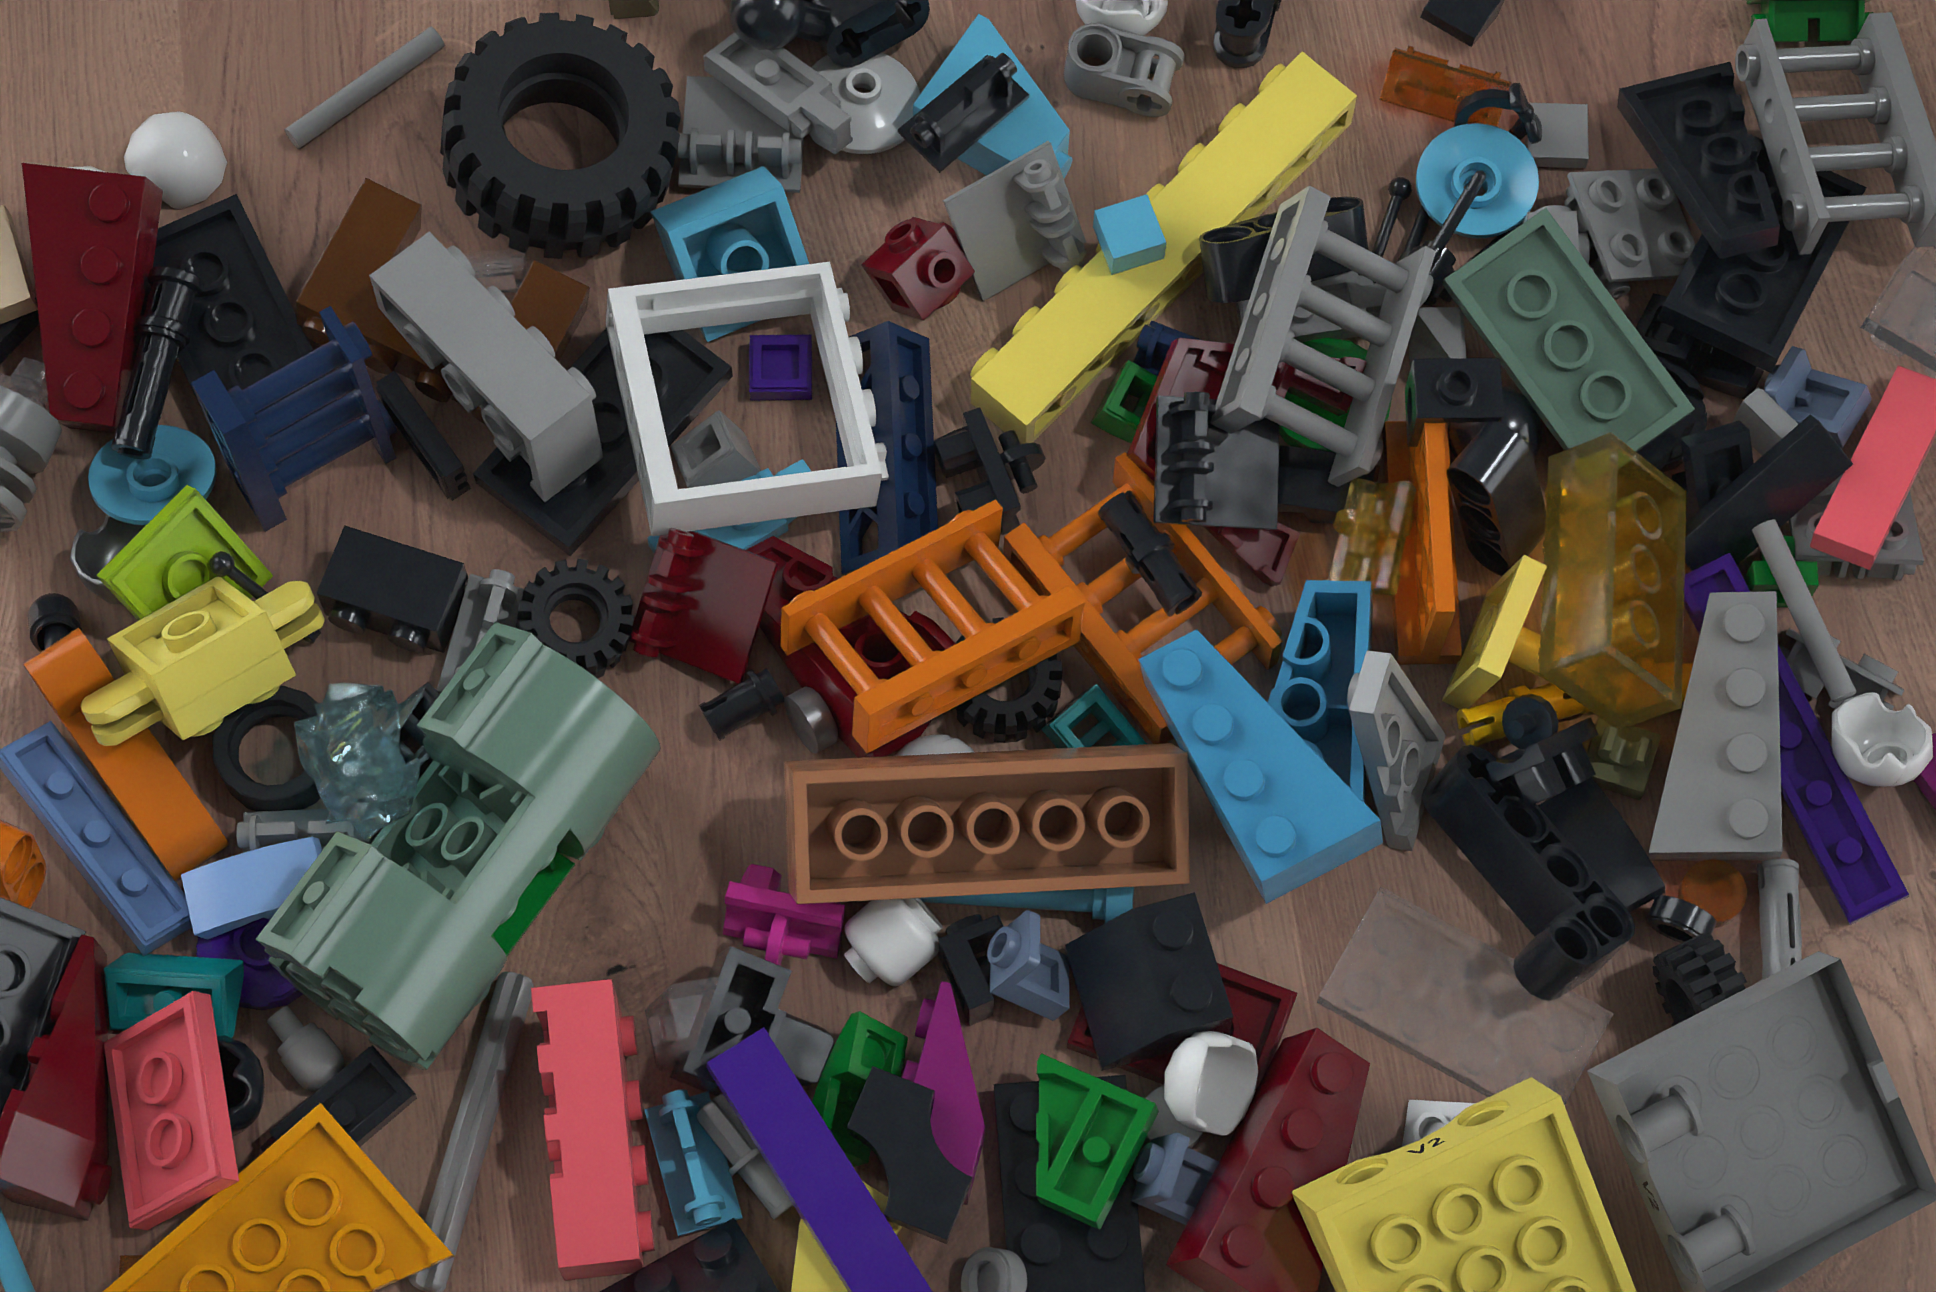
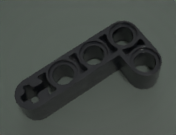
(1534, 871)

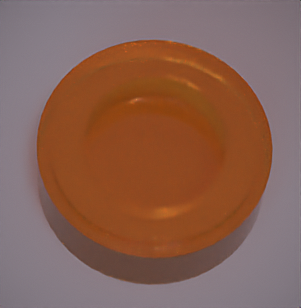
(1714, 888)

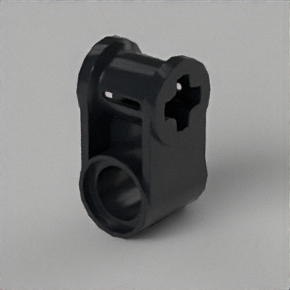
(1243, 30)

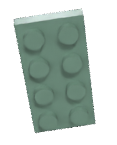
(1566, 339)

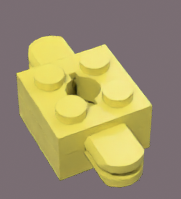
(201, 660)

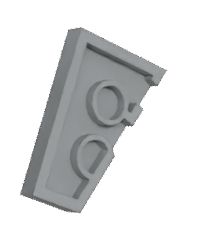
(1397, 744)

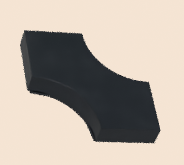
(896, 1126)

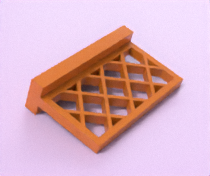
(1427, 593)

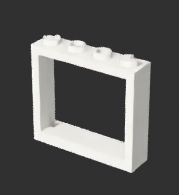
(730, 300)

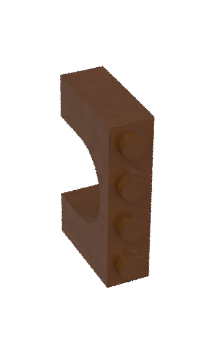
(374, 232)

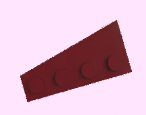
(91, 268)
(1295, 1131)

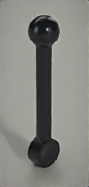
(1399, 190)
(223, 565)

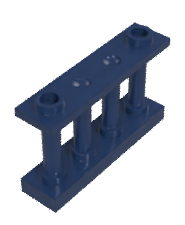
(244, 434)

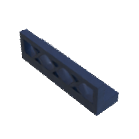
(904, 423)

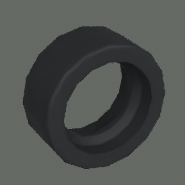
(292, 795)

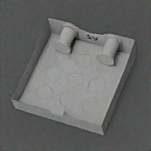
(1765, 1132)

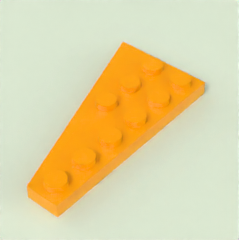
(296, 1221)

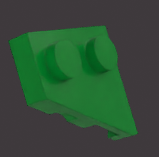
(1085, 1140)

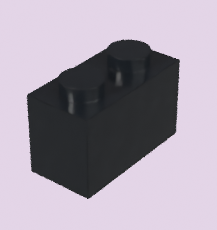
(392, 591)

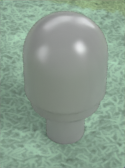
(306, 1050)

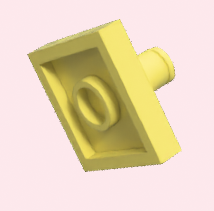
(1499, 635)

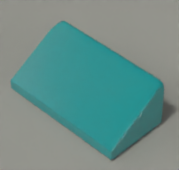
(148, 983)

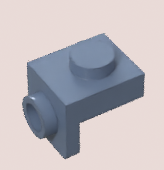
(1828, 398)
(1028, 970)
(1171, 1176)

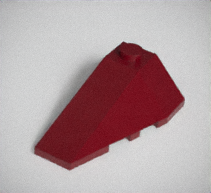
(811, 667)
(58, 1128)

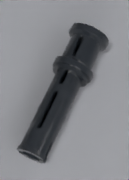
(161, 336)

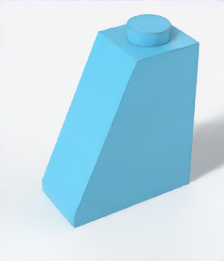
(1023, 128)

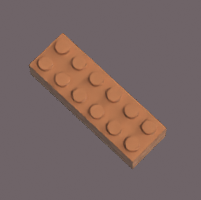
(986, 822)

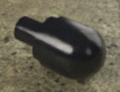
(52, 619)

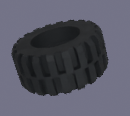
(573, 67)

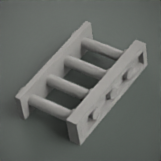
(1888, 102)
(1267, 341)

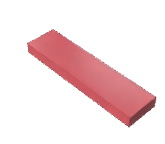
(1881, 471)

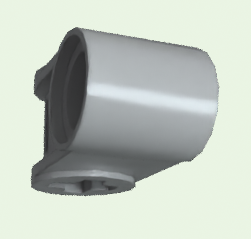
(1126, 68)

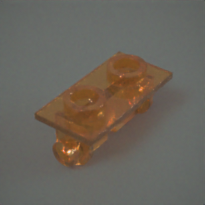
(1436, 89)

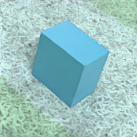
(1129, 234)

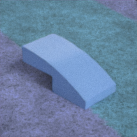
(246, 885)

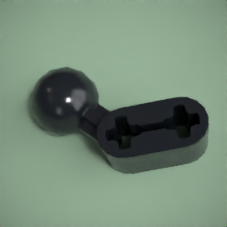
(843, 28)

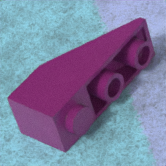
(947, 1070)

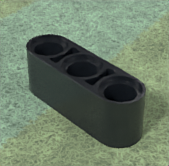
(1235, 251)
(1498, 497)

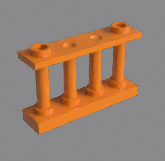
(1117, 654)
(937, 678)

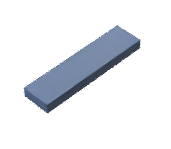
(96, 837)

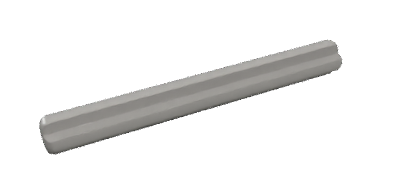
(475, 1121)

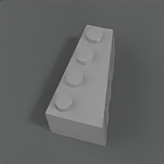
(492, 361)

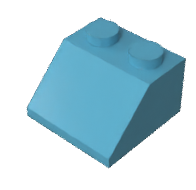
(729, 231)

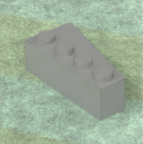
(1726, 754)

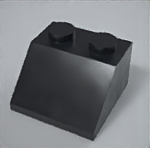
(1148, 981)

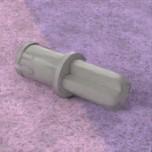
(737, 1146)

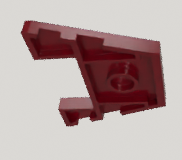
(1201, 367)

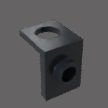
(1452, 393)

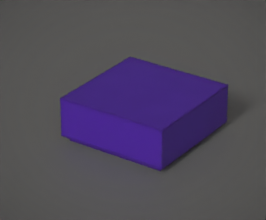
(780, 367)

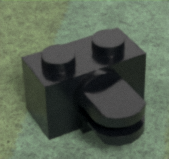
(743, 1004)

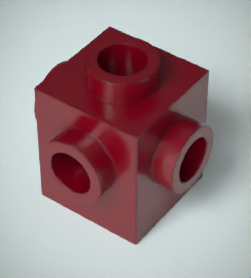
(919, 267)

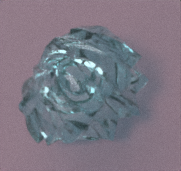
(357, 756)

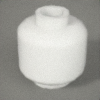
(892, 939)

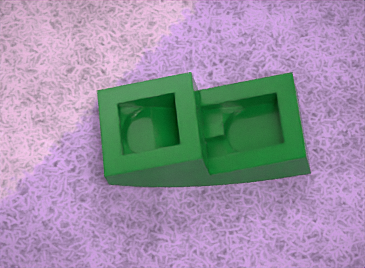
(859, 1047)

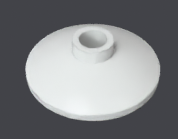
(873, 114)

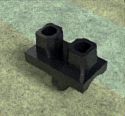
(975, 448)
(1544, 758)

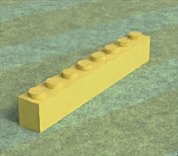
(1101, 314)

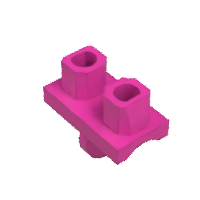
(778, 924)

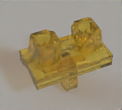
(1373, 534)

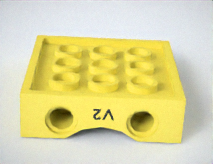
(1471, 1208)

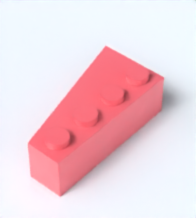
(591, 1130)

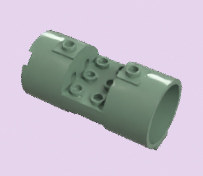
(521, 768)

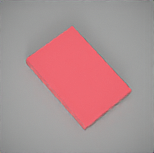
(170, 1111)

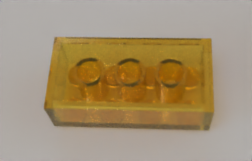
(1613, 582)

